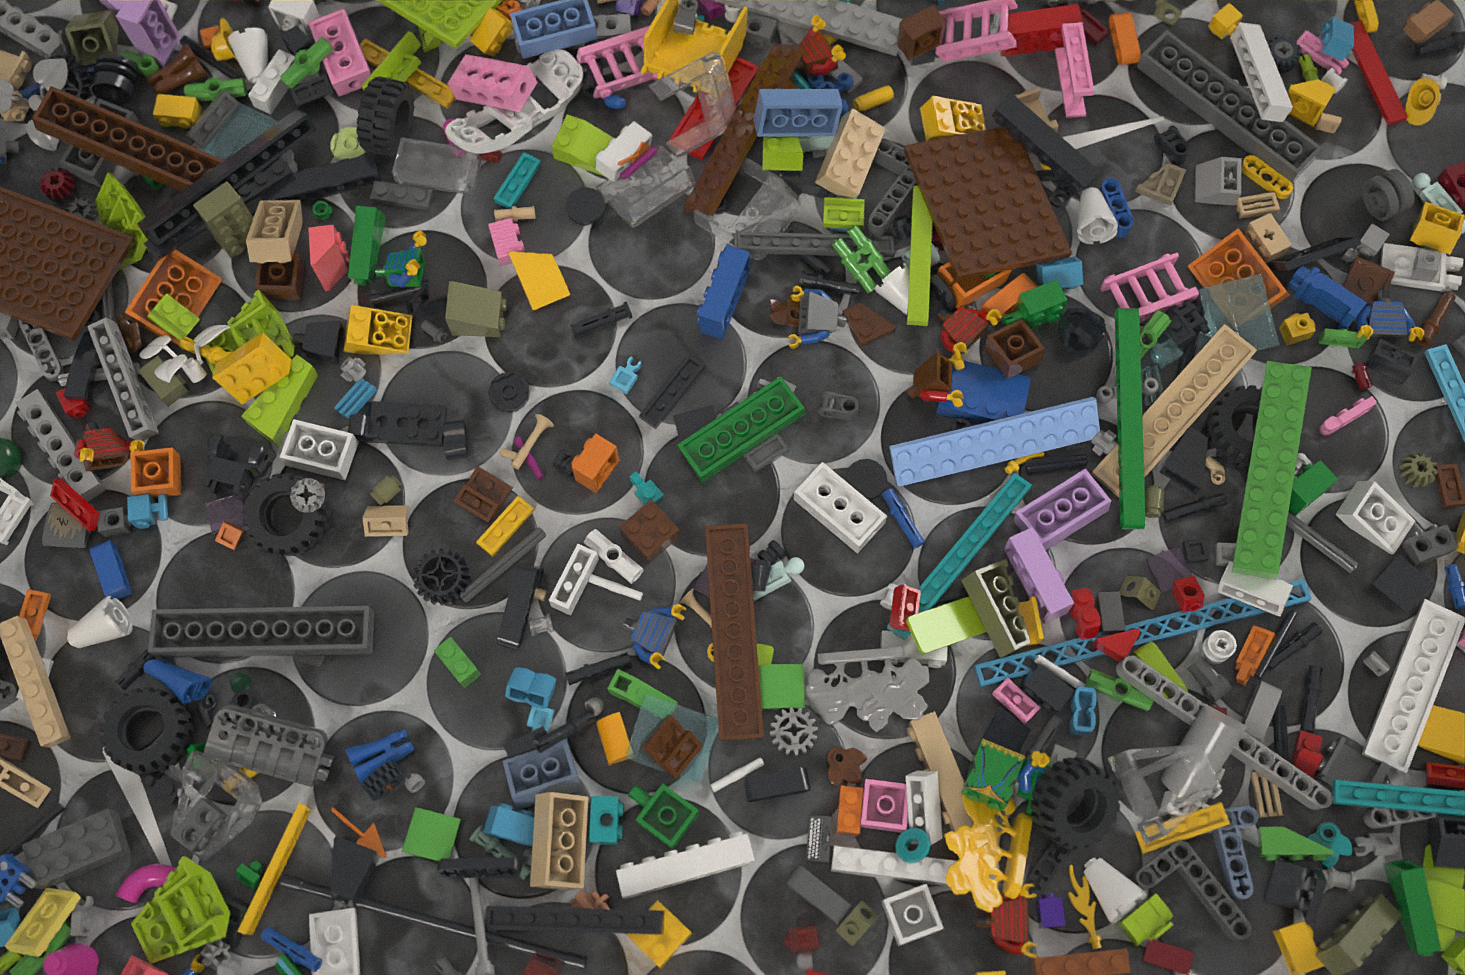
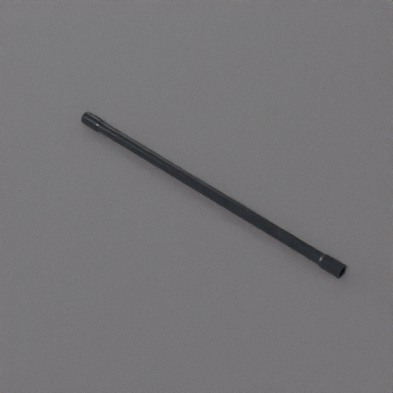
(566, 958)

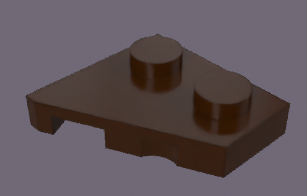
(867, 324)

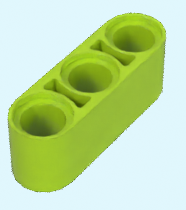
(1152, 656)

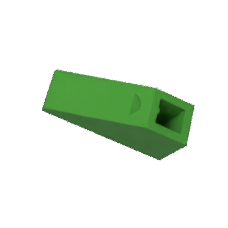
(633, 690)
(1282, 842)

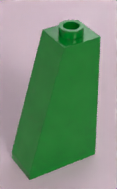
(366, 244)
(1414, 904)

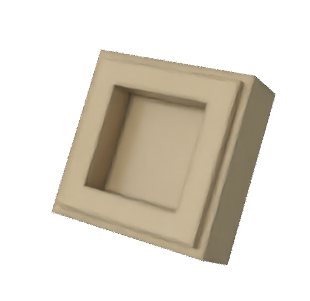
(1328, 123)

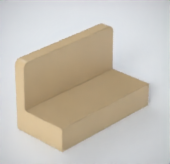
(386, 521)

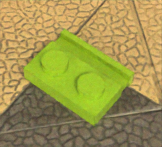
(843, 213)
(173, 317)

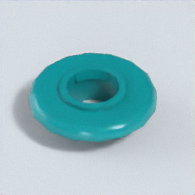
(800, 82)
(906, 838)

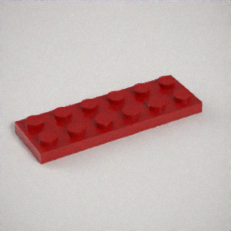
(740, 77)

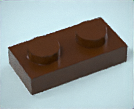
(1450, 485)

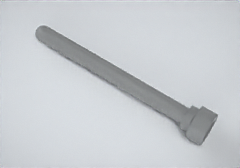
(484, 966)

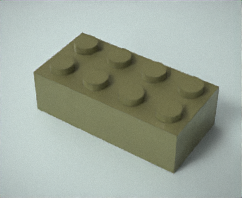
(226, 218)

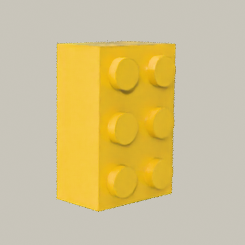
(252, 368)

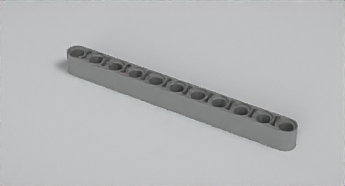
(1252, 746)

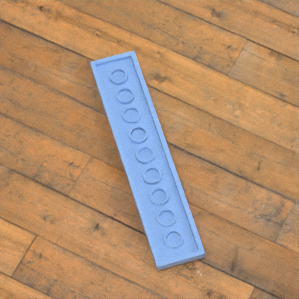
(995, 441)

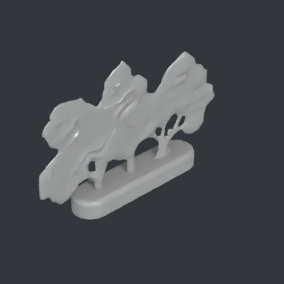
(872, 692)

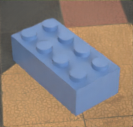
(553, 26)
(797, 112)

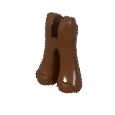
(178, 72)

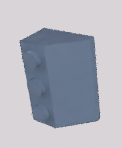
(541, 773)

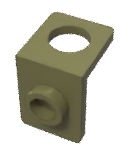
(1163, 6)
(1143, 590)
(856, 924)

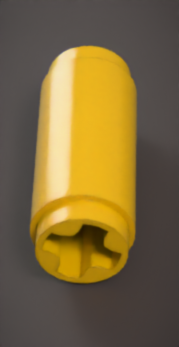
(873, 98)

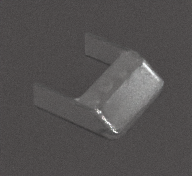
(715, 96)
(768, 211)

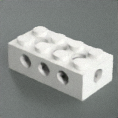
(840, 494)

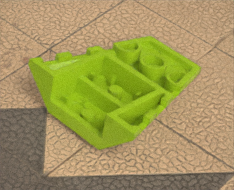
(122, 213)
(252, 320)
(182, 914)

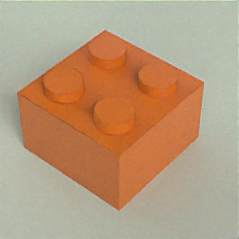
(595, 462)
(156, 472)

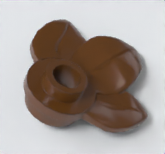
(786, 312)
(130, 333)
(847, 768)

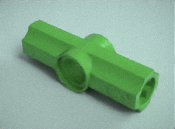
(306, 62)
(213, 86)
(1152, 330)
(1106, 685)
(32, 964)

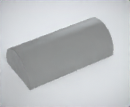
(1217, 735)

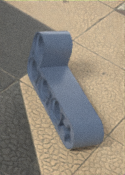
(1236, 853)

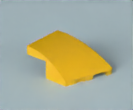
(539, 277)

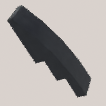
(82, 369)

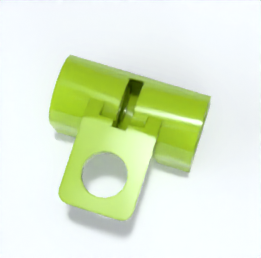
(1147, 920)

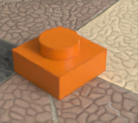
(207, 35)
(229, 535)

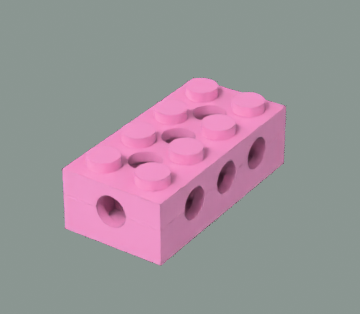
(347, 62)
(492, 83)

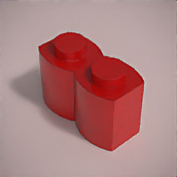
(1085, 614)

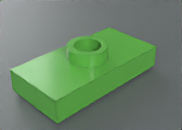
(1341, 337)

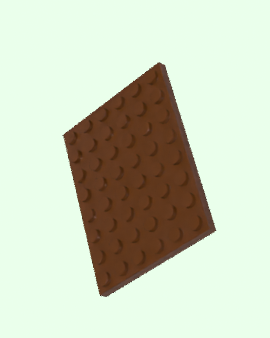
(986, 202)
(54, 264)

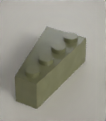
(997, 607)
(1358, 935)

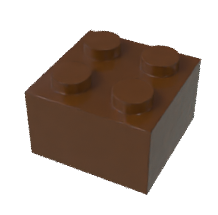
(921, 32)
(281, 280)
(1014, 348)
(649, 531)

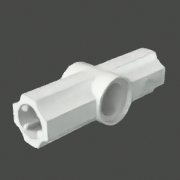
(623, 564)

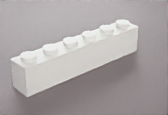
(1261, 72)
(685, 866)
(889, 866)

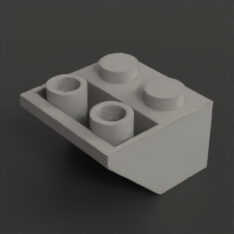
(1218, 181)

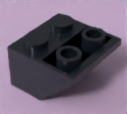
(1447, 841)

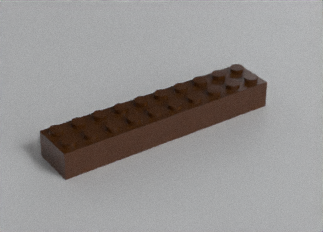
(121, 140)

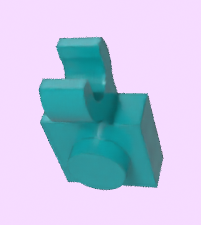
(645, 491)

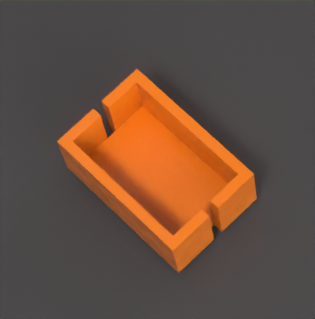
(970, 289)

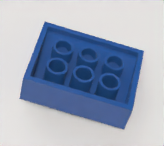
(986, 394)

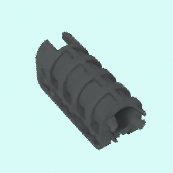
(268, 751)

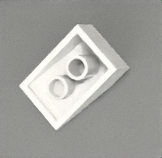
(1375, 516)

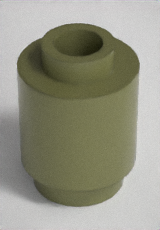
(385, 489)
(1154, 501)

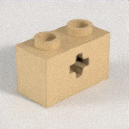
(1267, 238)

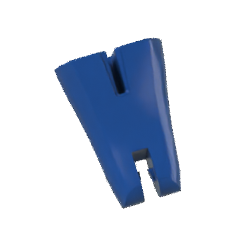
(183, 683)

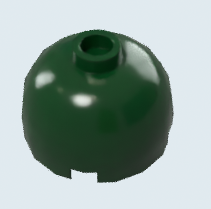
(9, 458)

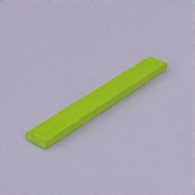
(919, 262)

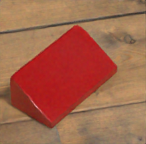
(904, 604)

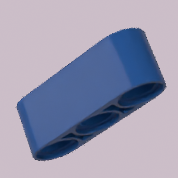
(1117, 199)
(110, 570)

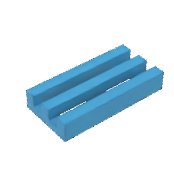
(353, 397)

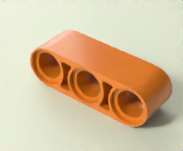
(1124, 38)
(1007, 297)

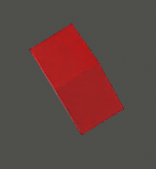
(1117, 645)

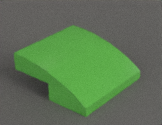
(781, 686)
(430, 835)

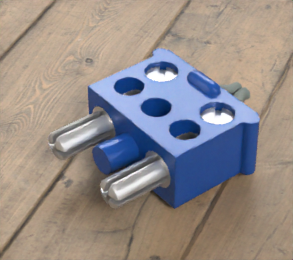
(11, 877)

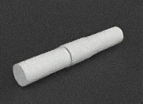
(616, 587)
(1059, 672)
(737, 774)

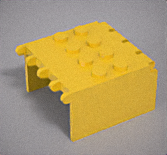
(670, 51)

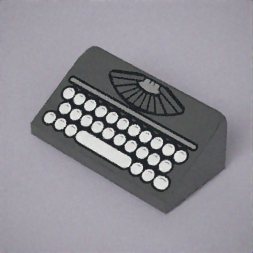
(819, 839)

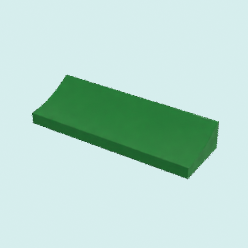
(741, 429)

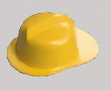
(220, 43)
(1422, 101)

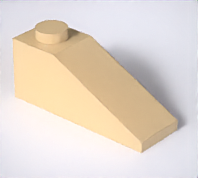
(22, 784)

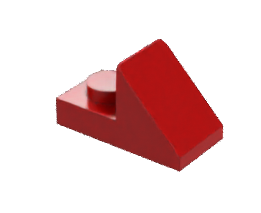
(1306, 753)

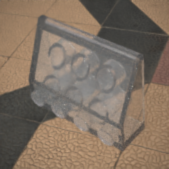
(649, 187)

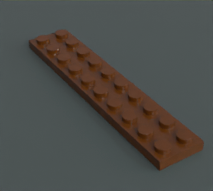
(740, 132)
(733, 632)

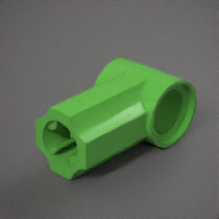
(145, 63)

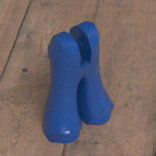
(360, 753)

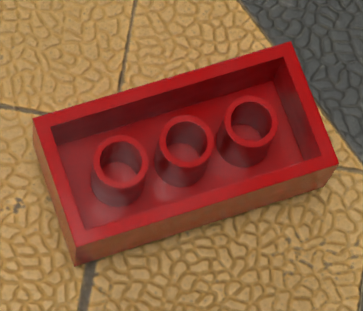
(1040, 29)

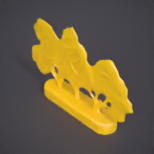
(980, 853)

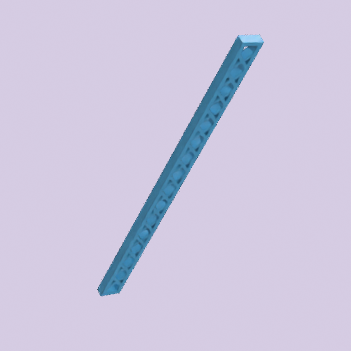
(1190, 627)

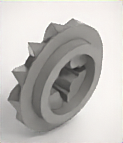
(313, 487)

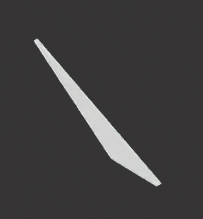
(1087, 138)
(141, 807)

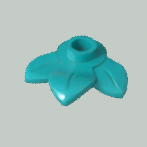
(1337, 843)

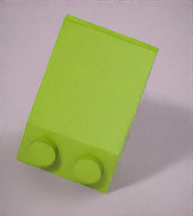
(579, 143)

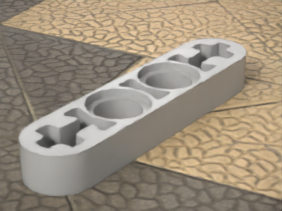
(39, 348)

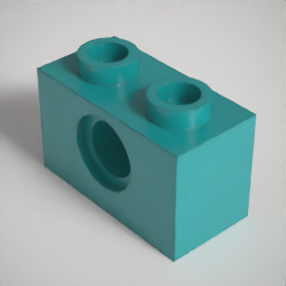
(599, 808)

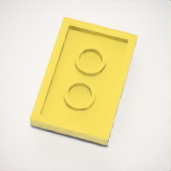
(42, 922)

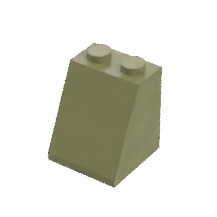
(92, 35)
(474, 310)

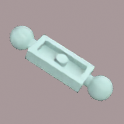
(1435, 194)
(780, 575)

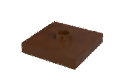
(1367, 279)

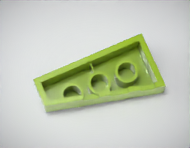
(782, 153)
(281, 401)

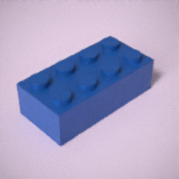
(724, 291)

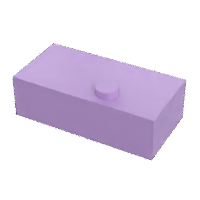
(149, 28)
(1064, 509)
(1038, 575)

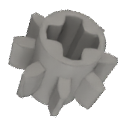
(353, 369)
(1104, 442)
(215, 954)

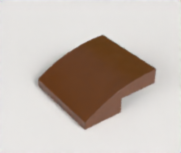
(483, 494)
(672, 746)

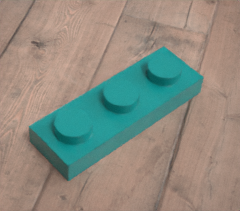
(517, 181)

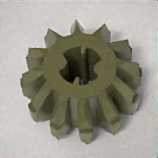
(1426, 469)

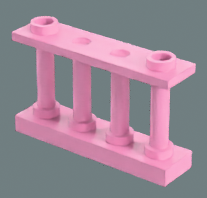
(983, 44)
(607, 49)
(1074, 70)
(1165, 301)

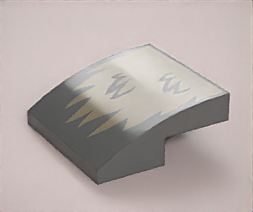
(63, 529)

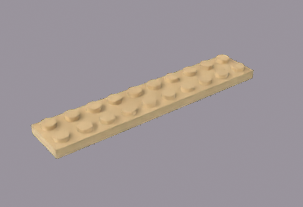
(1183, 401)

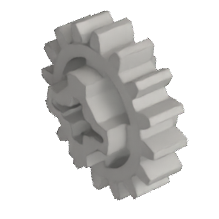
(784, 732)

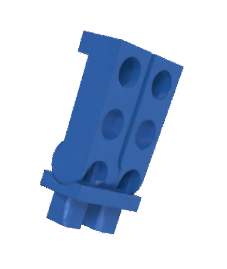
(1326, 296)

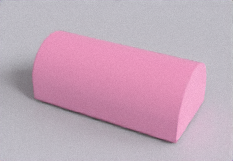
(1016, 701)

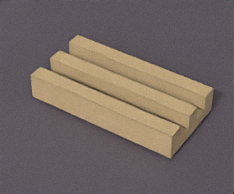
(1257, 212)
(1258, 799)

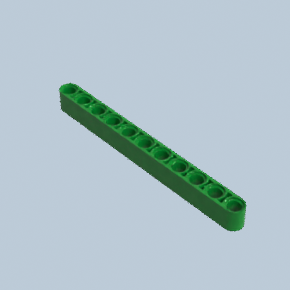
(1129, 419)

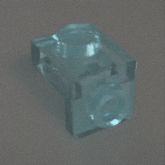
(1165, 353)

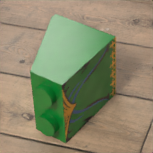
(992, 775)

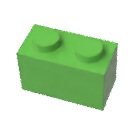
(457, 662)

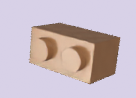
(1428, 21)

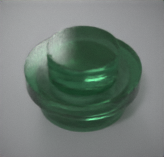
(240, 682)

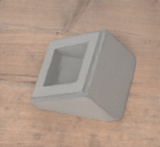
(1376, 663)

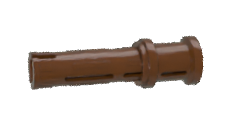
(1432, 325)

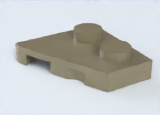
(1163, 184)

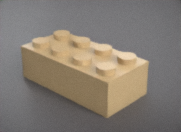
(850, 155)
(274, 231)
(559, 841)

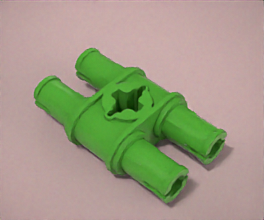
(851, 258)

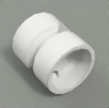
(1214, 650)

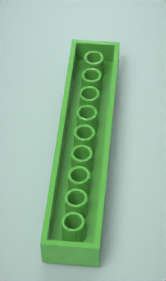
(1271, 470)

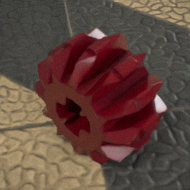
(58, 184)

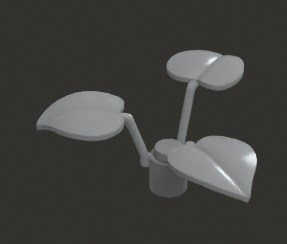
(48, 73)

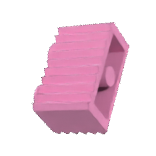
(505, 239)

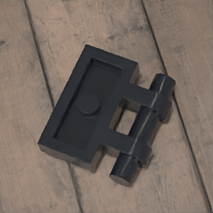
(1180, 329)

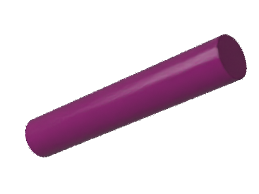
(638, 163)
(530, 459)

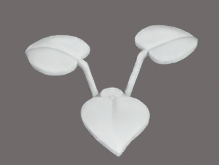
(190, 366)

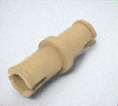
(515, 213)

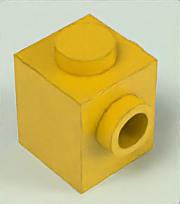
(1225, 21)
(1297, 328)

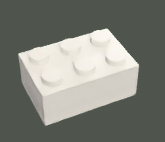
(319, 449)

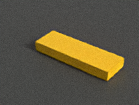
(505, 526)

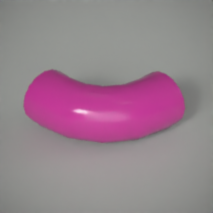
(142, 879)

